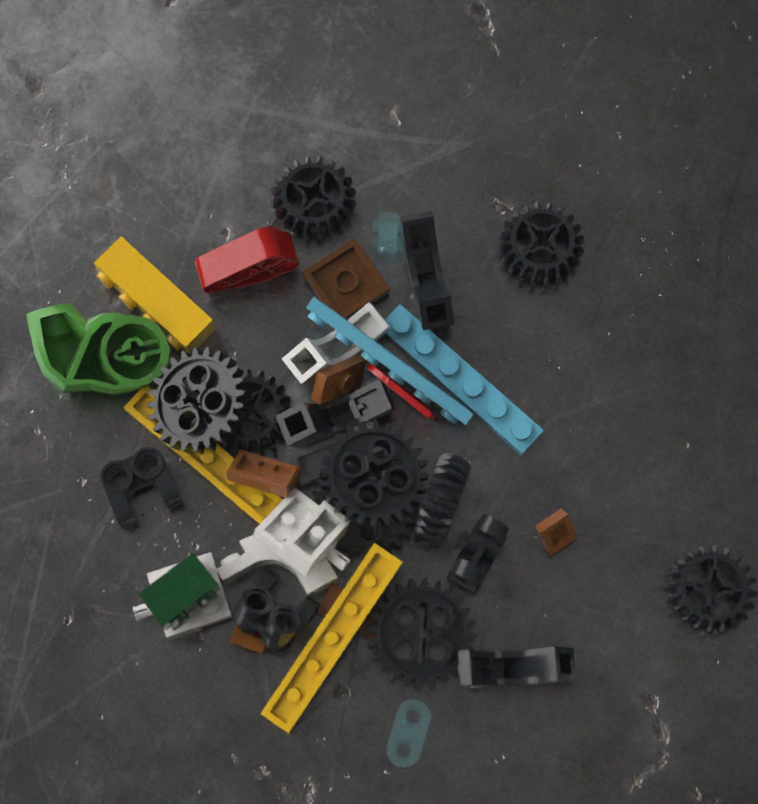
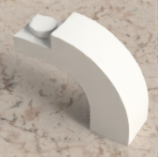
(319, 354)
(259, 555)

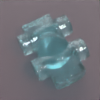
(387, 241)

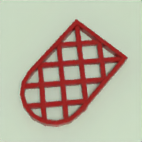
(404, 393)

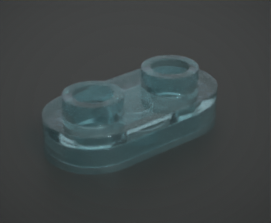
(408, 733)

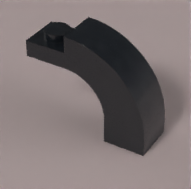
(425, 271)
(313, 423)
(516, 668)

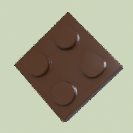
(346, 280)

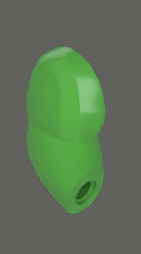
(98, 353)

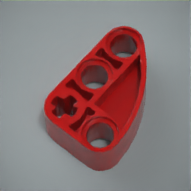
(247, 260)

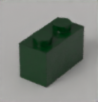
(180, 592)

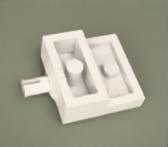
(304, 533)
(200, 617)

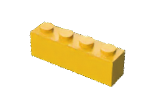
(153, 295)

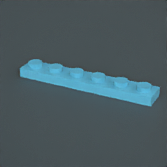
(399, 370)
(462, 381)

